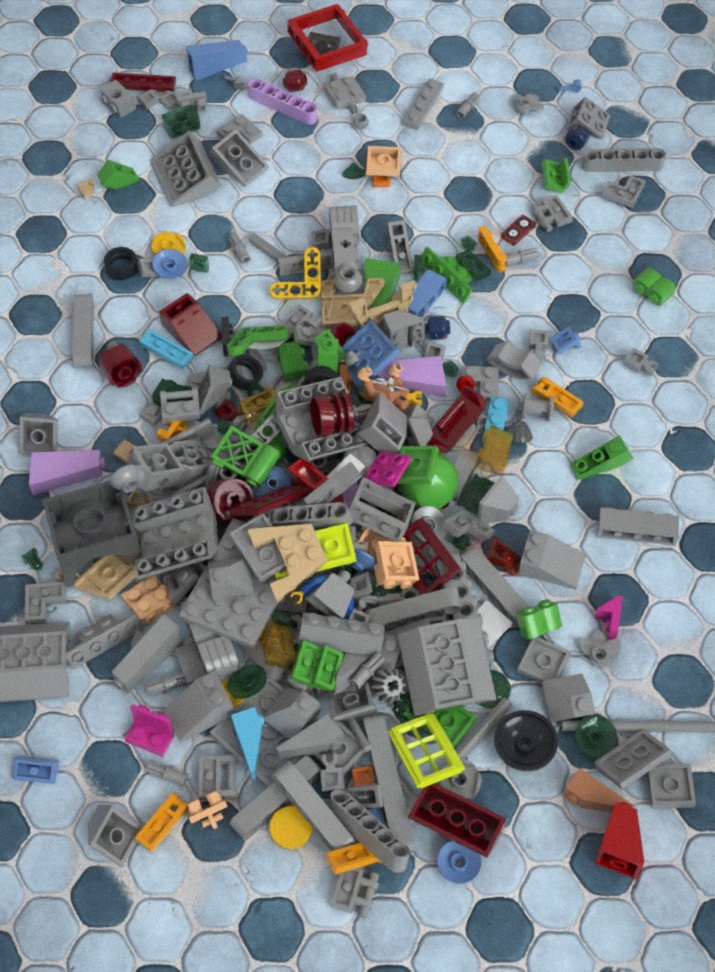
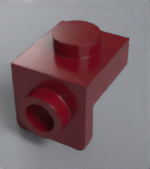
(341, 332)

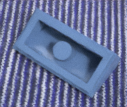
(35, 769)

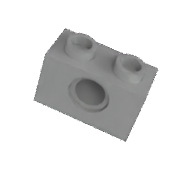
(117, 98)

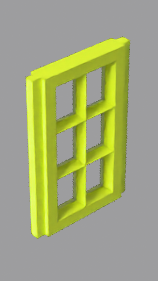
(408, 759)

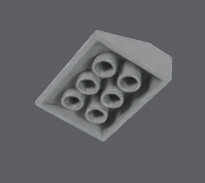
(185, 170)

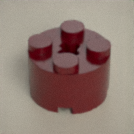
(120, 365)

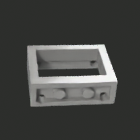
(375, 519)

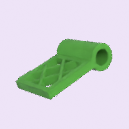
(258, 466)

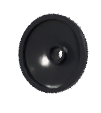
(529, 729)

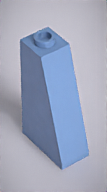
(214, 57)

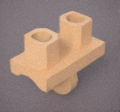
(216, 804)

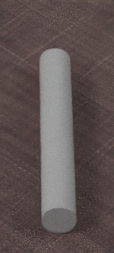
(359, 734)

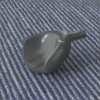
(519, 430)

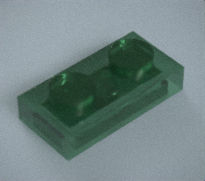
(473, 264)

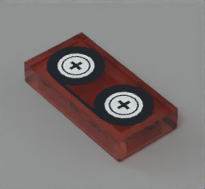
(518, 230)

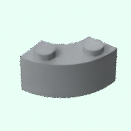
(514, 361)

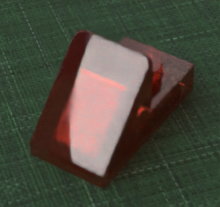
(502, 555)

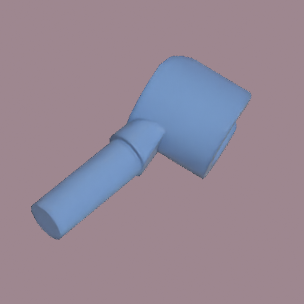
(576, 87)

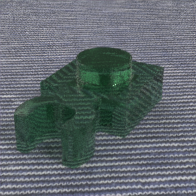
(379, 589)

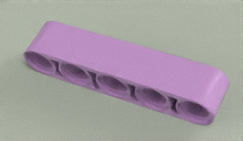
(282, 101)

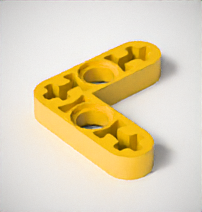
(309, 281)

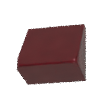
(228, 410)

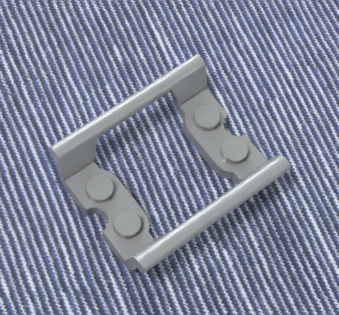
(210, 442)

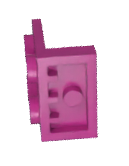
(388, 468)
(150, 730)

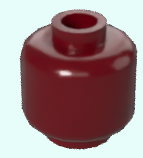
(295, 80)

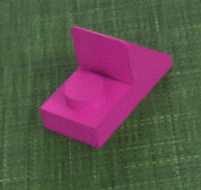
(610, 613)

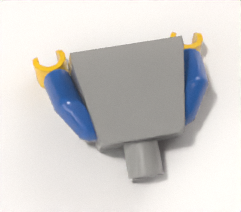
(329, 594)

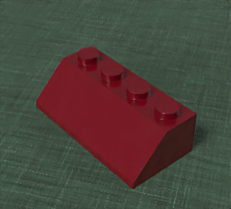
(458, 819)

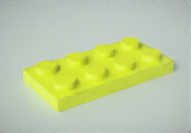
(336, 546)

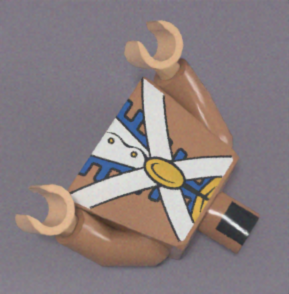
(390, 387)

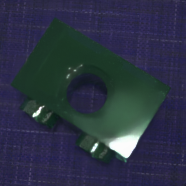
(181, 121)

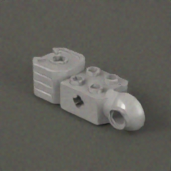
(344, 242)
(161, 466)
(214, 650)

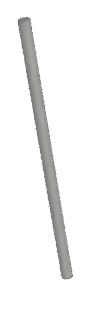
(651, 726)

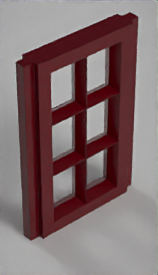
(271, 500)
(439, 549)

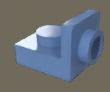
(566, 339)

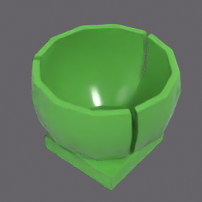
(428, 477)

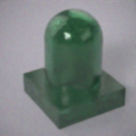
(32, 559)

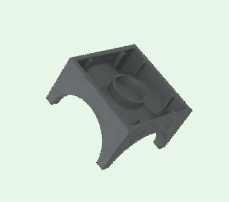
(89, 526)

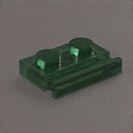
(474, 493)

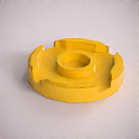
(168, 241)
(289, 828)

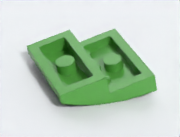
(316, 666)

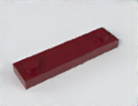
(145, 82)

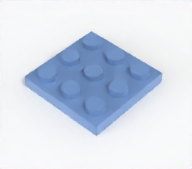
(375, 351)

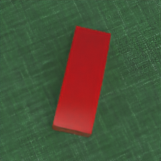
(310, 476)

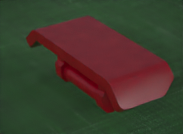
(457, 419)

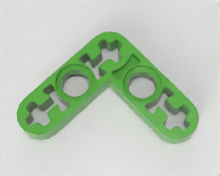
(246, 335)

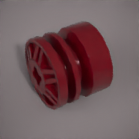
(331, 414)

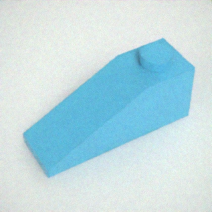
(248, 731)

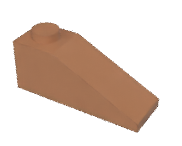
(591, 793)

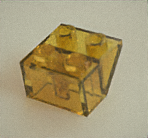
(495, 451)

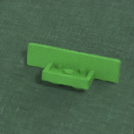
(455, 274)

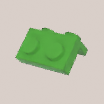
(556, 175)

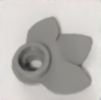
(527, 103)
(599, 646)

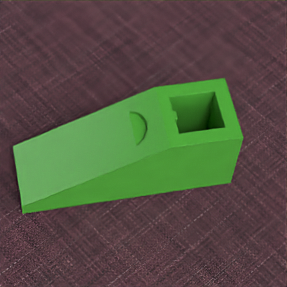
(602, 459)

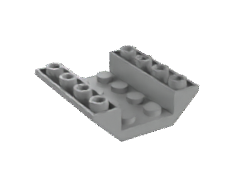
(297, 427)
(175, 532)
(34, 661)
(446, 665)

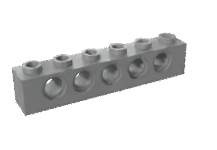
(467, 602)

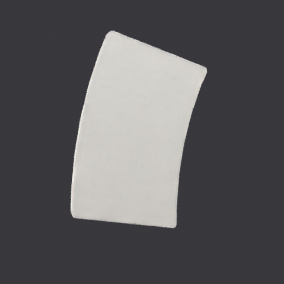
(266, 344)
(493, 622)

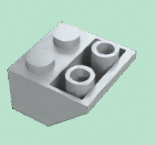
(404, 329)

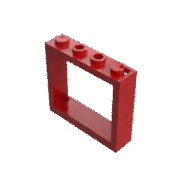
(334, 57)

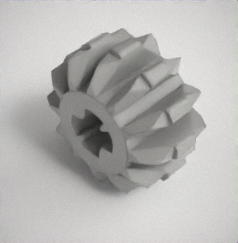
(389, 693)

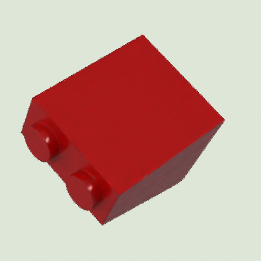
(622, 843)

